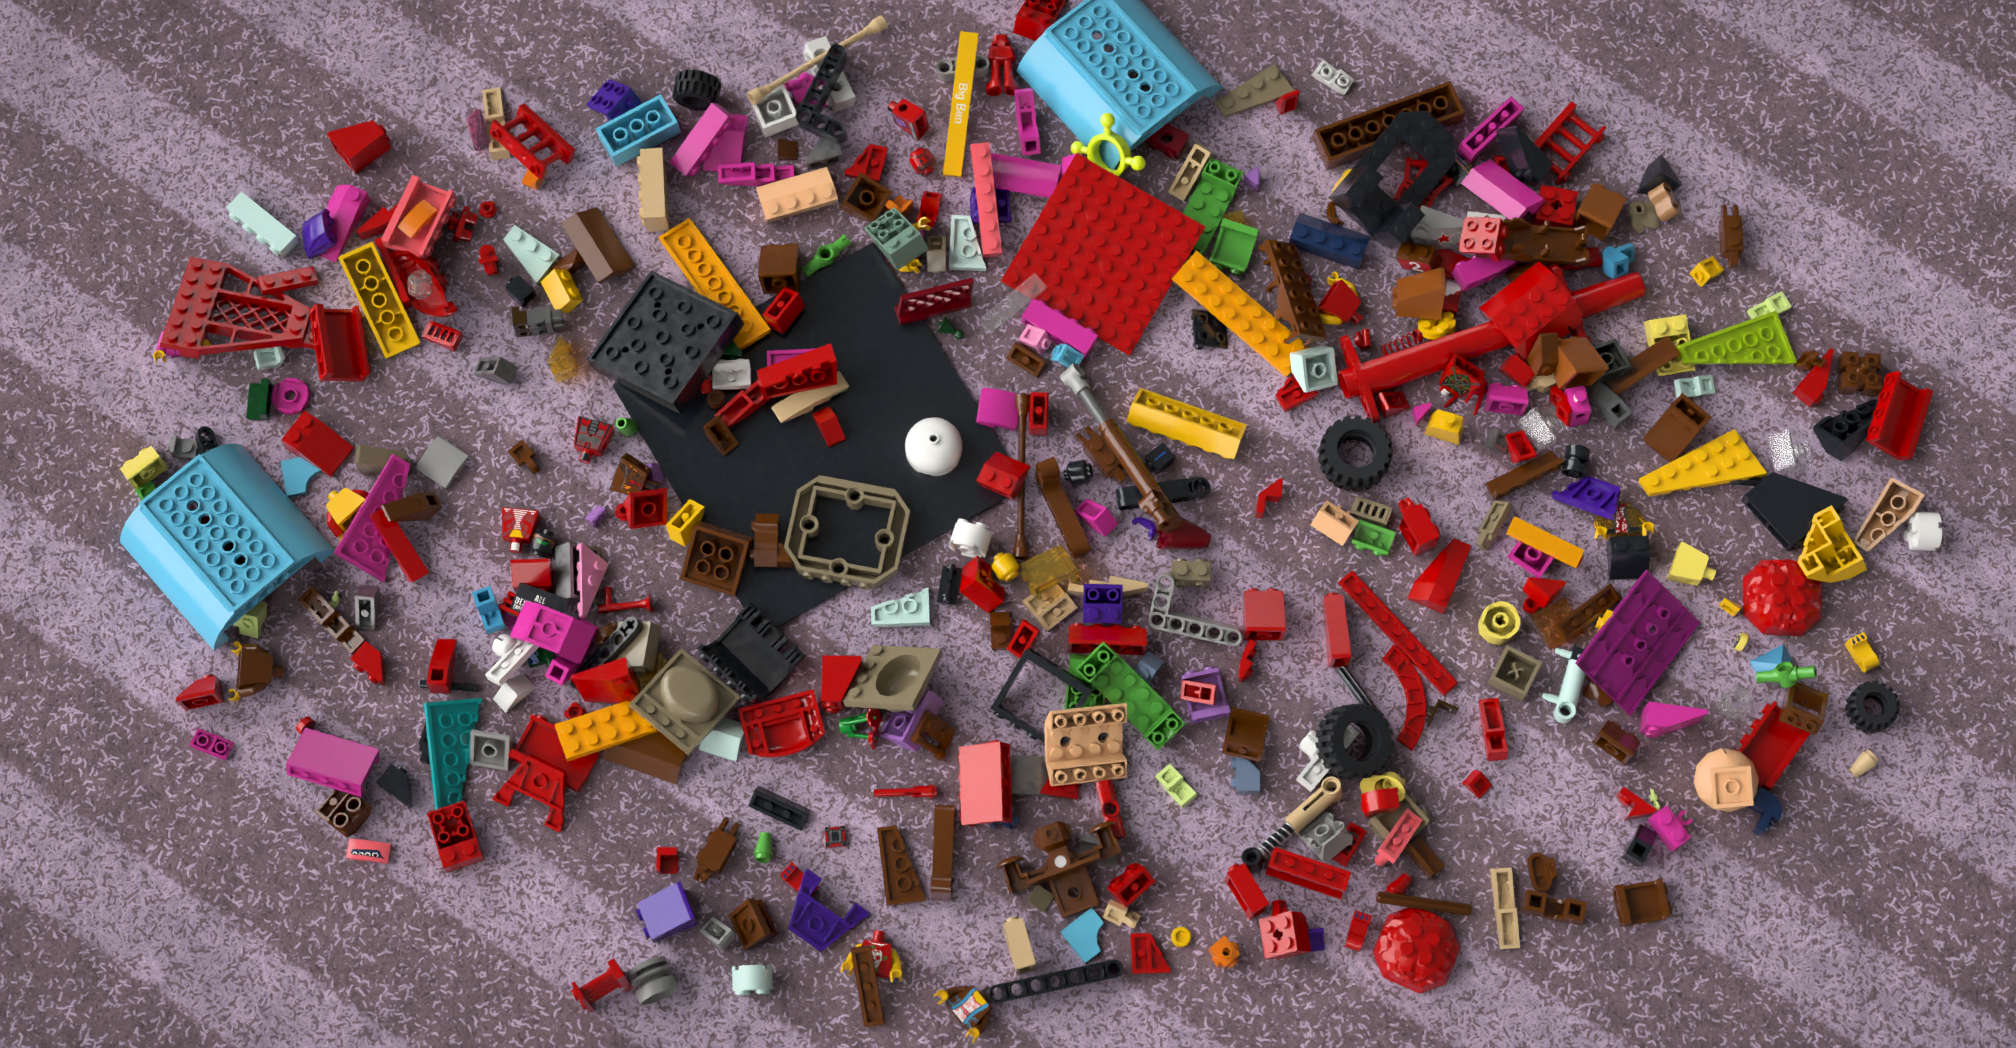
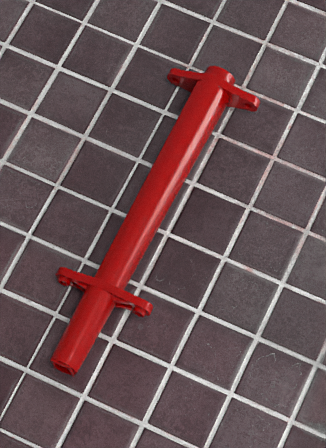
(1404, 366)

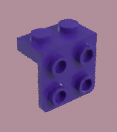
(613, 99)

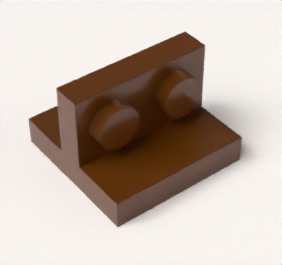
(752, 923)

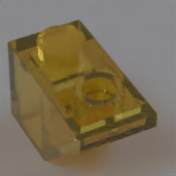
(561, 363)

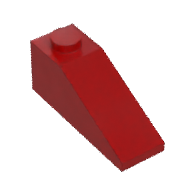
(1815, 382)

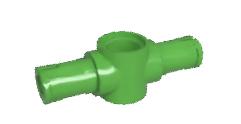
(831, 249)
(1786, 674)

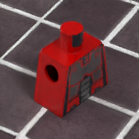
(592, 438)

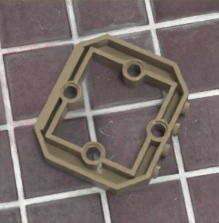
(853, 574)

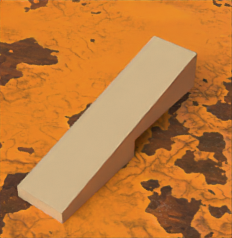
(494, 110)
(1505, 907)

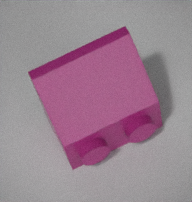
(1506, 399)

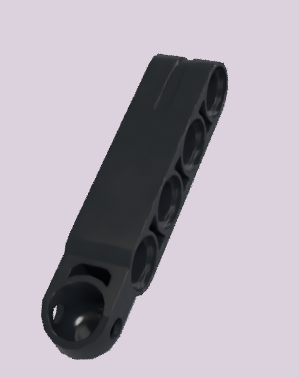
(1175, 490)

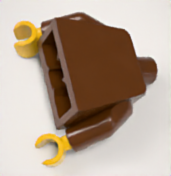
(253, 670)

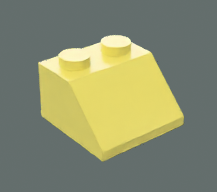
(144, 467)

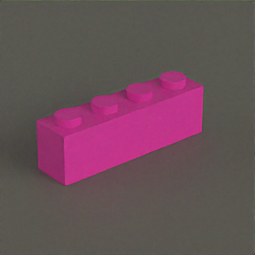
(1486, 133)
(702, 139)
(1060, 327)

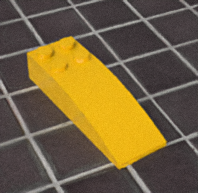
(379, 300)

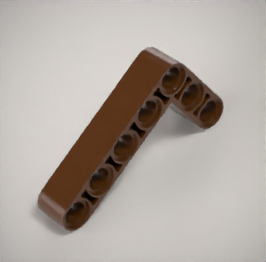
(1048, 477)
(942, 853)

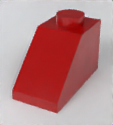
(1024, 638)

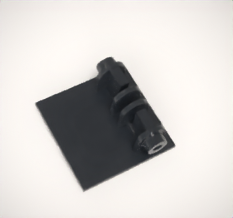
(1208, 330)

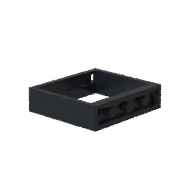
(1054, 669)

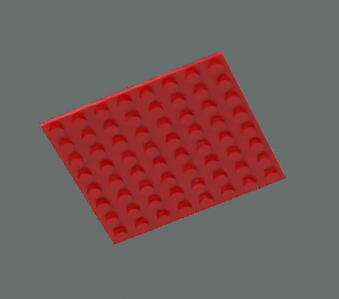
(1104, 252)

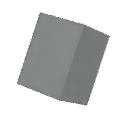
(490, 749)

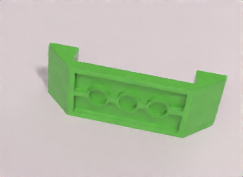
(1212, 199)
(1124, 685)

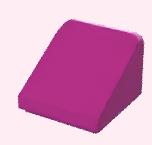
(1420, 412)

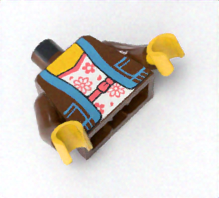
(968, 1007)

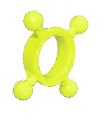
(1093, 150)

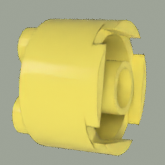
(1509, 620)

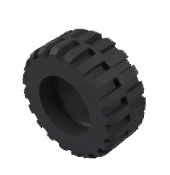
(1359, 430)
(1332, 741)

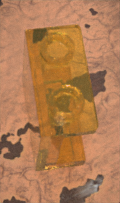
(1048, 570)

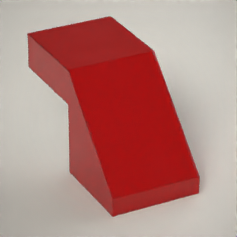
(930, 207)
(1271, 493)

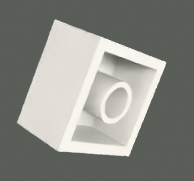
(775, 112)

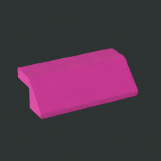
(1502, 190)

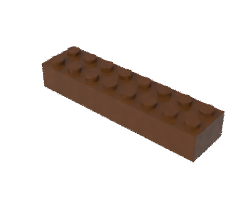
(1354, 135)

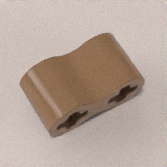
(1664, 202)

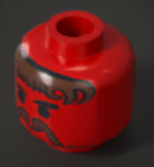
(922, 161)

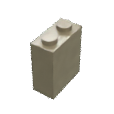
(643, 649)

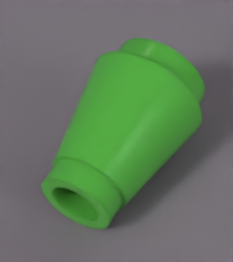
(626, 426)
(763, 850)

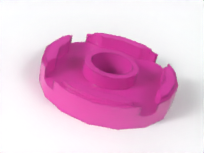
(294, 406)

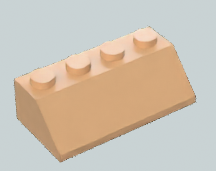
(797, 195)

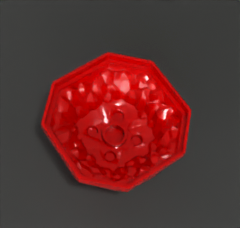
(1781, 598)
(1416, 949)

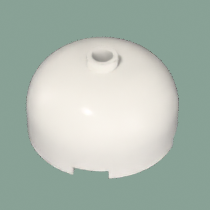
(937, 455)

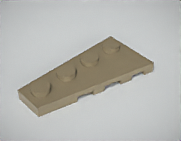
(1255, 92)

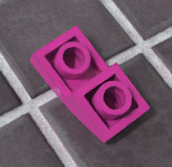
(211, 744)

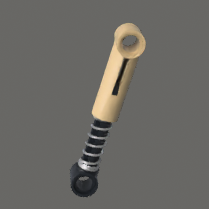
(1294, 822)

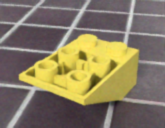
(1678, 332)

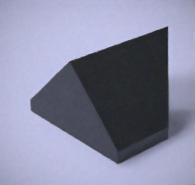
(1656, 174)

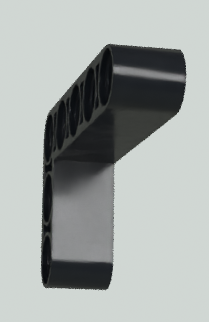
(821, 96)

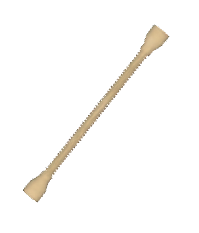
(759, 93)

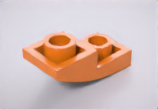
(417, 218)

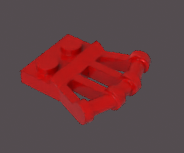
(1430, 198)

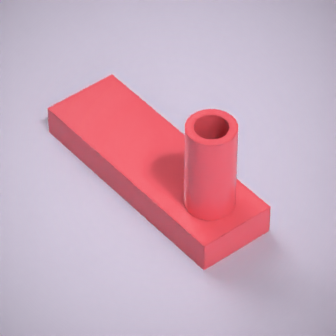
(1398, 838)

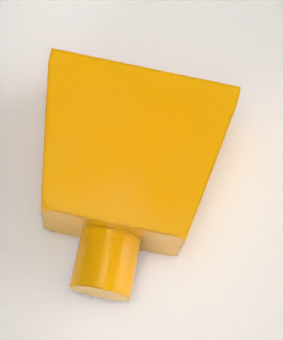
(1445, 426)

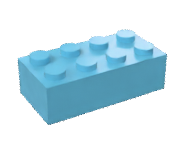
(638, 129)

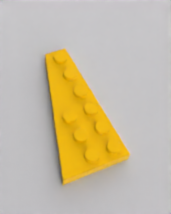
(1709, 465)

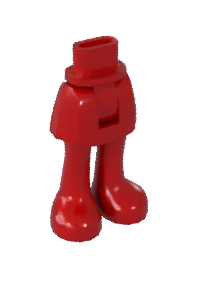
(1000, 55)

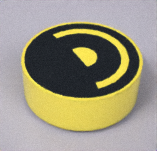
(1741, 641)

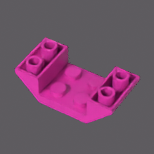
(553, 631)

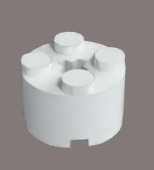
(1923, 531)
(970, 538)

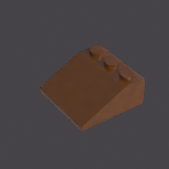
(716, 558)

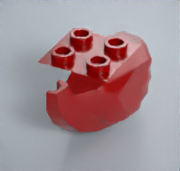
(433, 305)

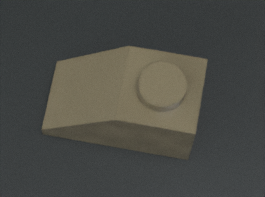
(936, 254)

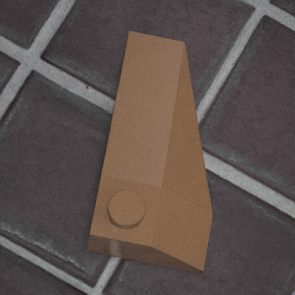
(1889, 512)

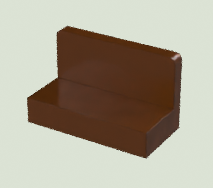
(1424, 857)

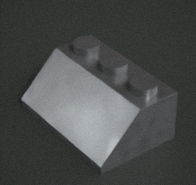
(567, 572)

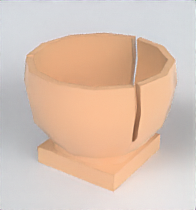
(1726, 780)

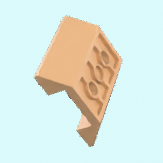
(1084, 755)

